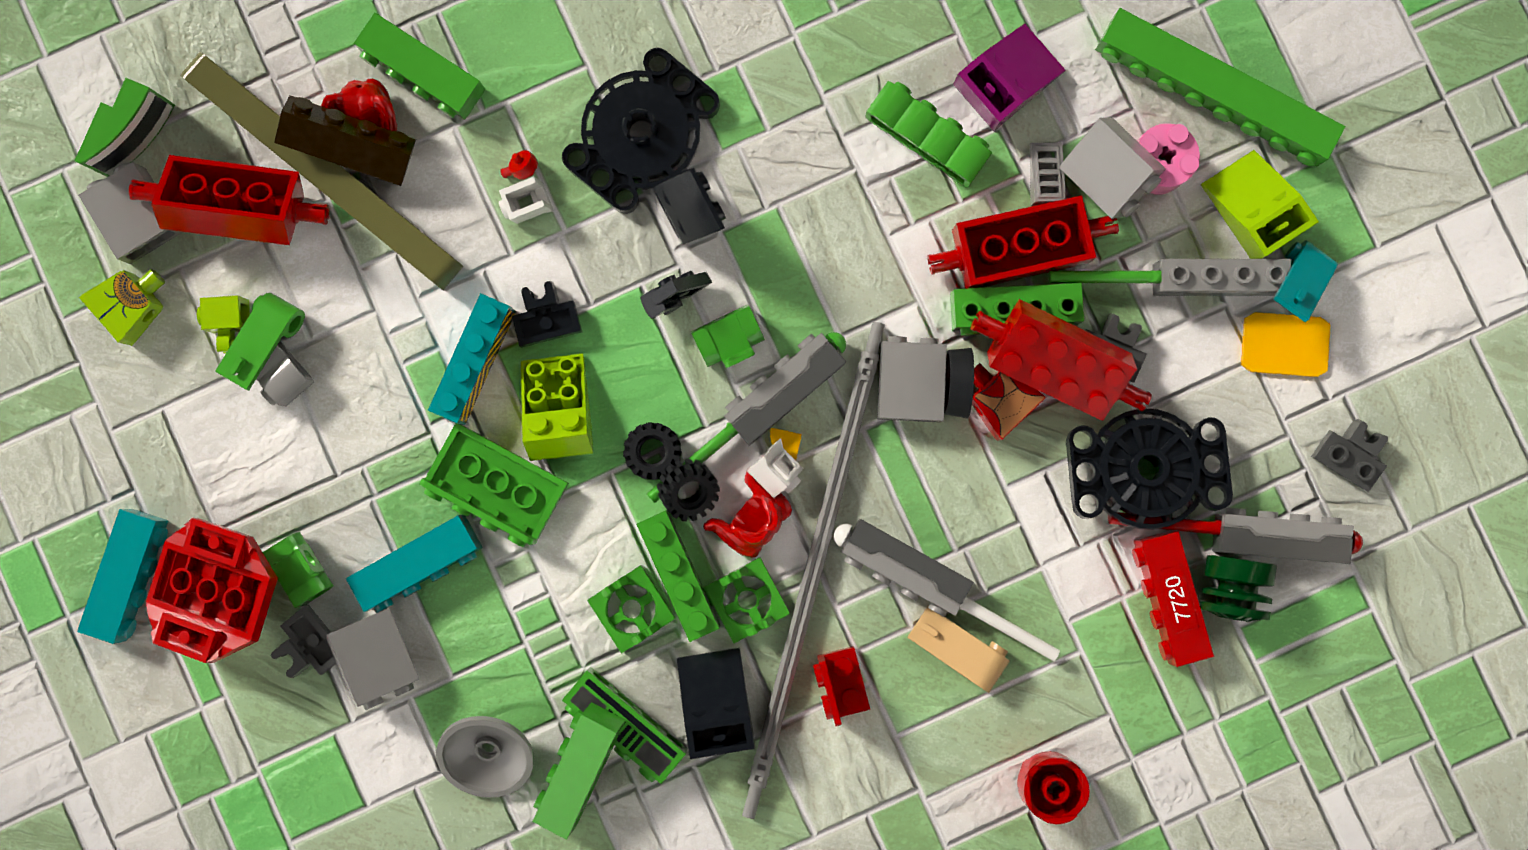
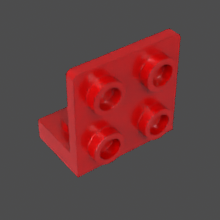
(843, 684)

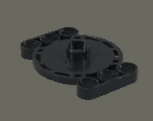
(640, 157)
(1166, 447)

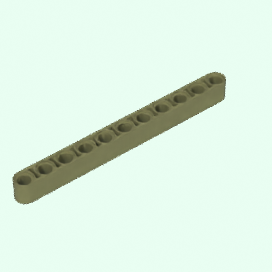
(325, 175)

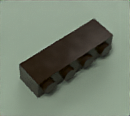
(344, 140)

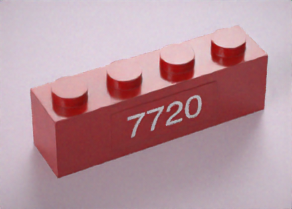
(1173, 599)

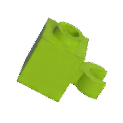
(223, 316)

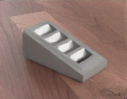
(1036, 196)

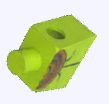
(125, 304)

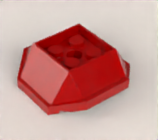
(183, 599)

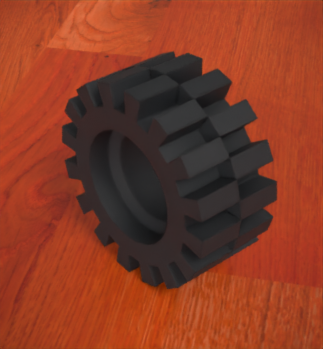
(633, 450)
(696, 503)

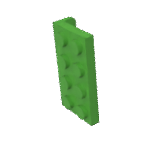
(494, 485)

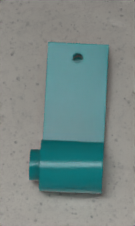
(1305, 280)

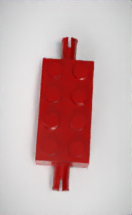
(228, 200)
(1023, 243)
(1061, 360)

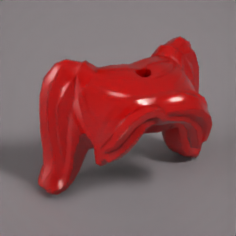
(364, 101)
(754, 522)

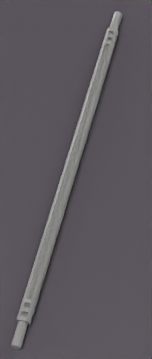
(764, 756)

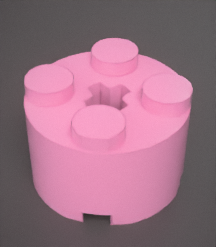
(1178, 149)

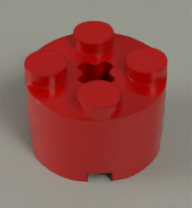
(1067, 798)

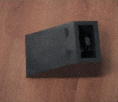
(689, 206)
(715, 703)

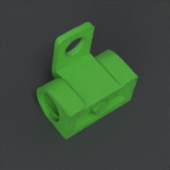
(729, 337)
(298, 570)

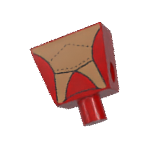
(1002, 401)

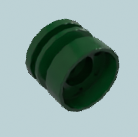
(1238, 588)

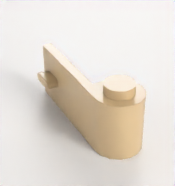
(960, 649)

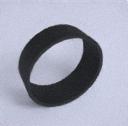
(959, 382)

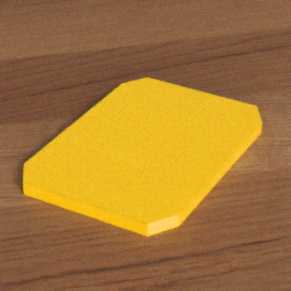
(1285, 344)

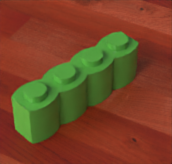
(928, 134)

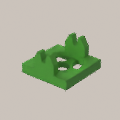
(662, 616)
(736, 630)

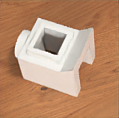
(510, 195)
(776, 470)

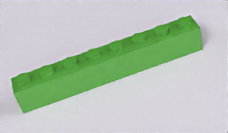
(1219, 88)

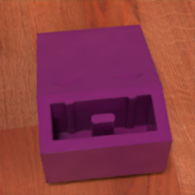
(1008, 76)

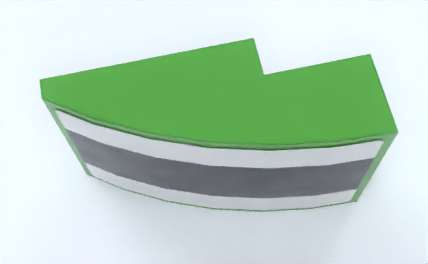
(124, 130)

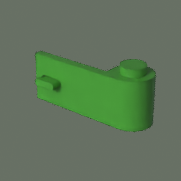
(258, 338)

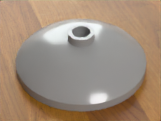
(485, 756)

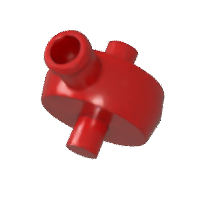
(521, 165)

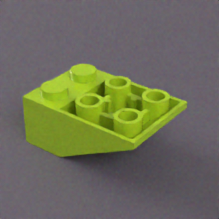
(1258, 205)
(555, 407)

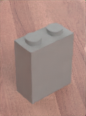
(1112, 168)
(125, 223)
(911, 380)
(373, 659)

